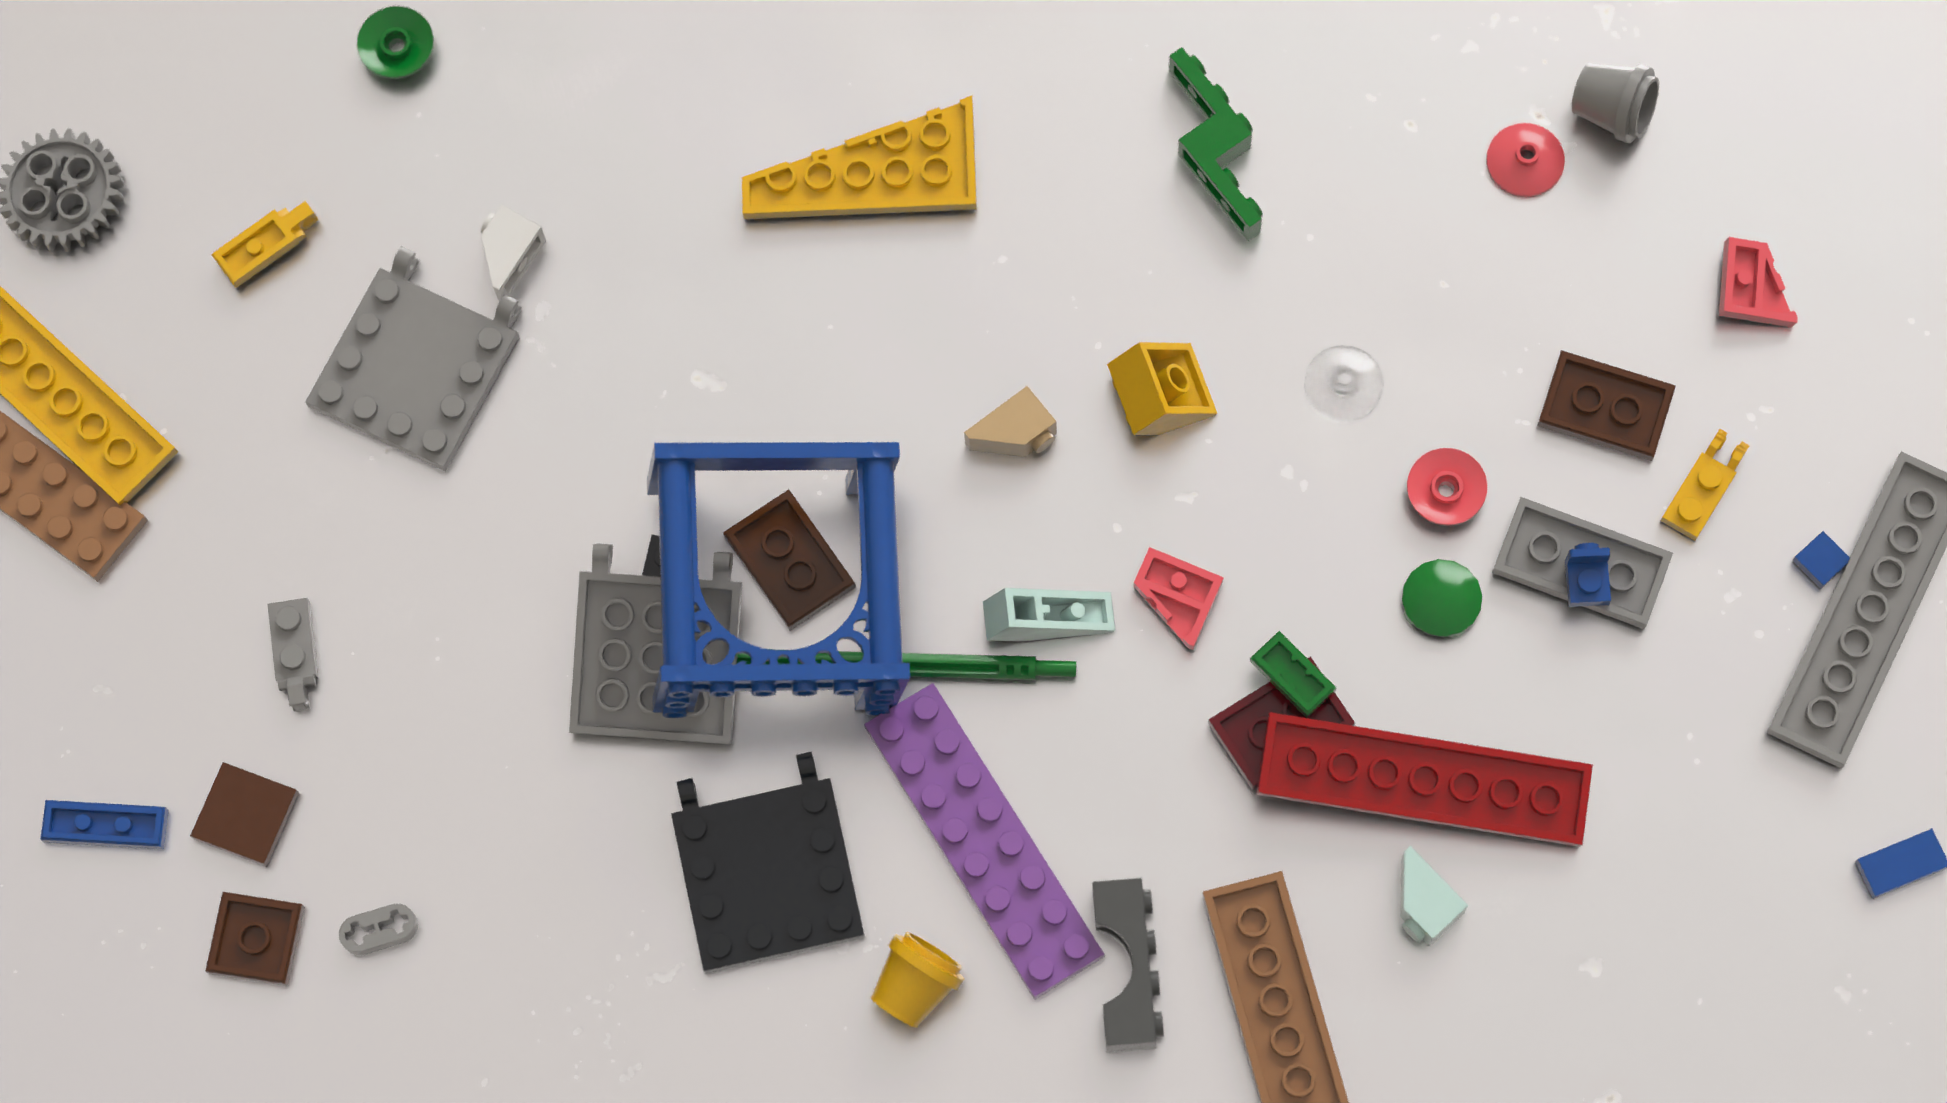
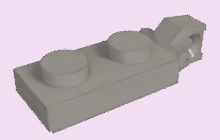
(293, 649)

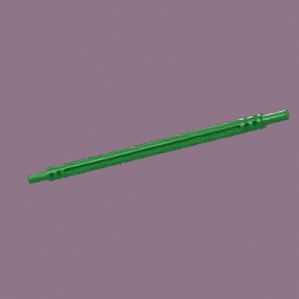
(963, 665)

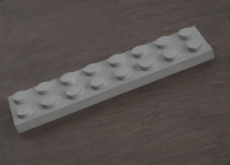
(1867, 614)

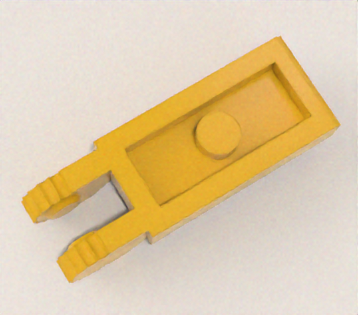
(1703, 489)

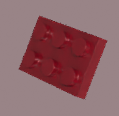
(1244, 723)

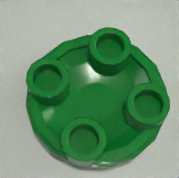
(1441, 598)

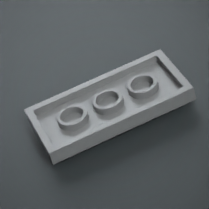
(1539, 545)

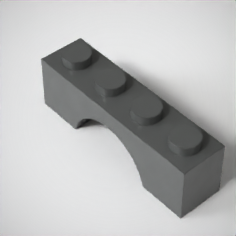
(1121, 914)

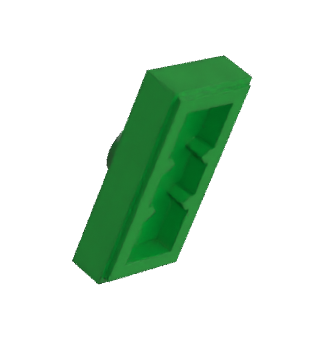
(1293, 674)

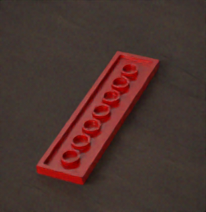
(1424, 779)

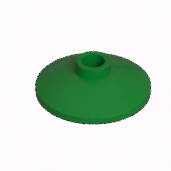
(392, 27)

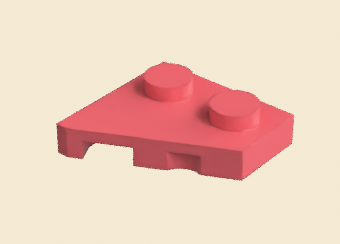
(1178, 593)

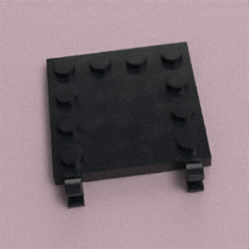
(766, 872)

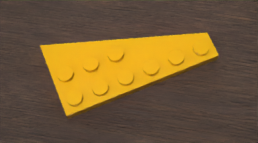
(886, 170)

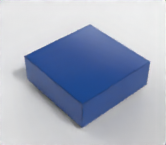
(1821, 559)

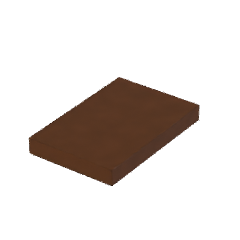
(1606, 405)
(789, 559)

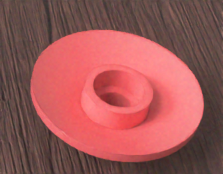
(1521, 175)
(1452, 469)

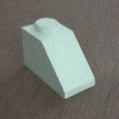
(1426, 900)

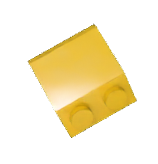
(1161, 387)

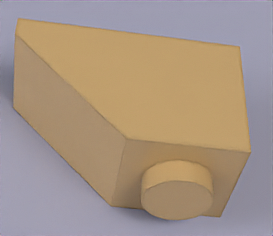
(1014, 427)

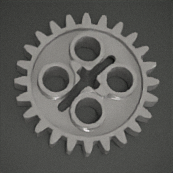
(26, 188)

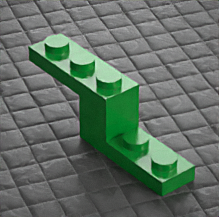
(1216, 143)

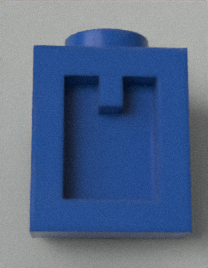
(1588, 575)

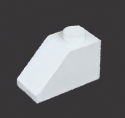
(509, 247)

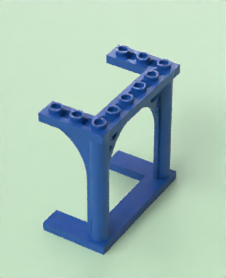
(873, 681)

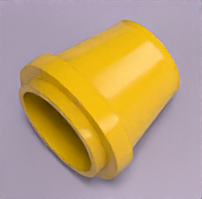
(915, 979)

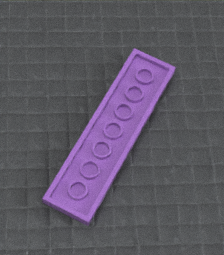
(984, 841)

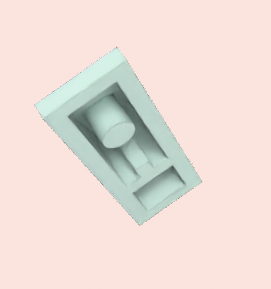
(1047, 614)

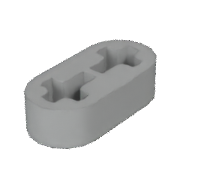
(375, 920)

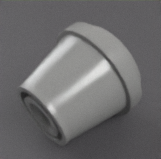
(1617, 98)

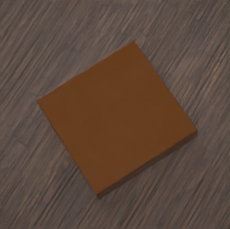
(244, 814)
(255, 938)

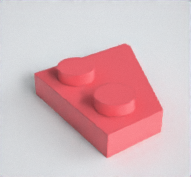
(1751, 285)

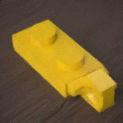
(264, 242)

